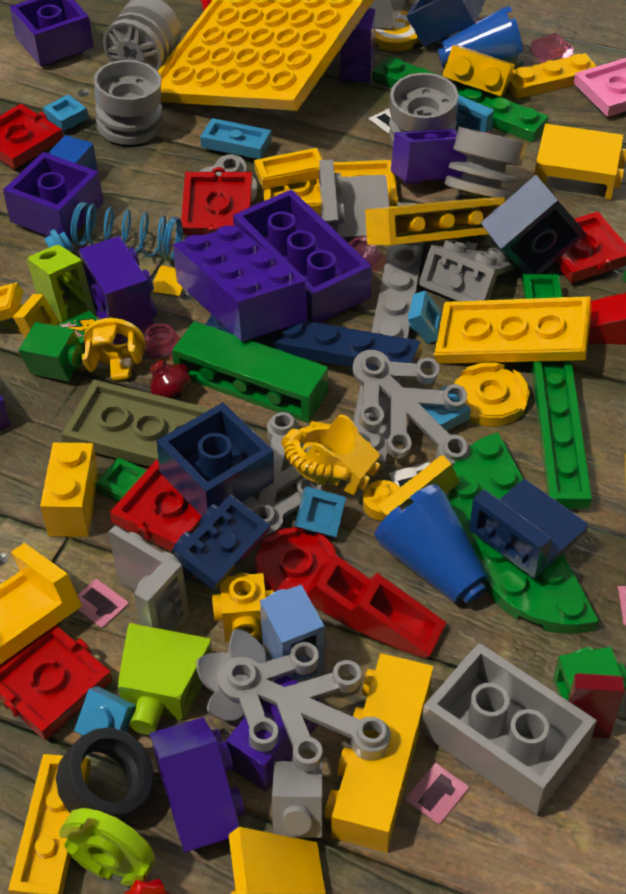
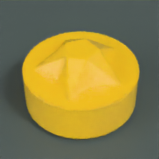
(375, 494)

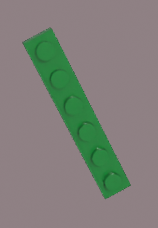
(508, 116)

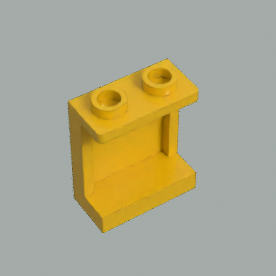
(581, 156)
(33, 600)

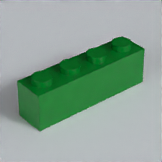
(252, 371)

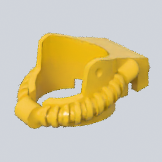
(352, 459)

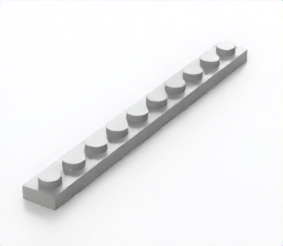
(391, 318)

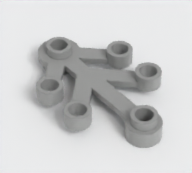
(407, 402)
(266, 507)
(297, 703)

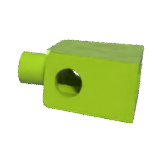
(58, 274)
(160, 674)

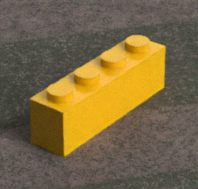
(429, 221)
(372, 791)

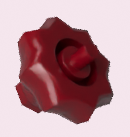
(168, 379)

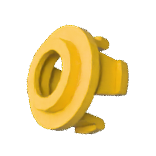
(99, 347)

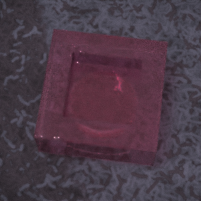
(551, 48)

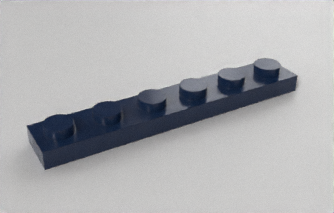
(334, 343)

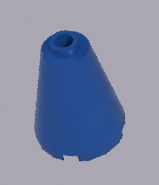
(491, 36)
(434, 545)

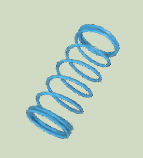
(164, 237)

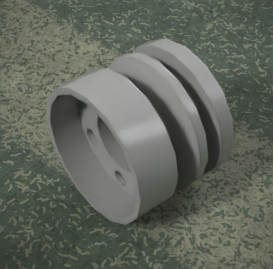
(143, 33)
(128, 102)
(422, 103)
(485, 163)

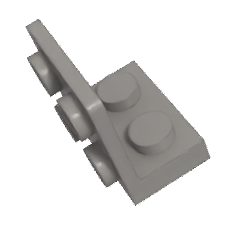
(348, 197)
(463, 269)
(154, 577)

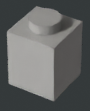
(296, 801)

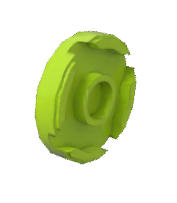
(107, 846)

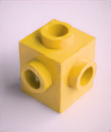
(240, 604)

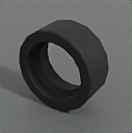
(124, 750)

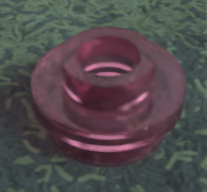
(160, 340)

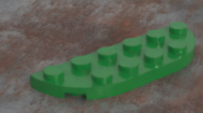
(555, 594)

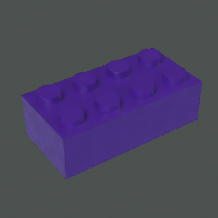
(311, 248)
(240, 282)

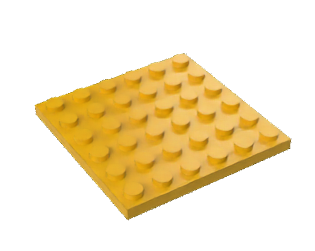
(258, 52)

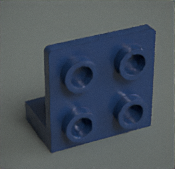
(526, 526)
(220, 542)

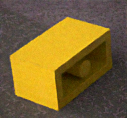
(478, 70)
(70, 490)

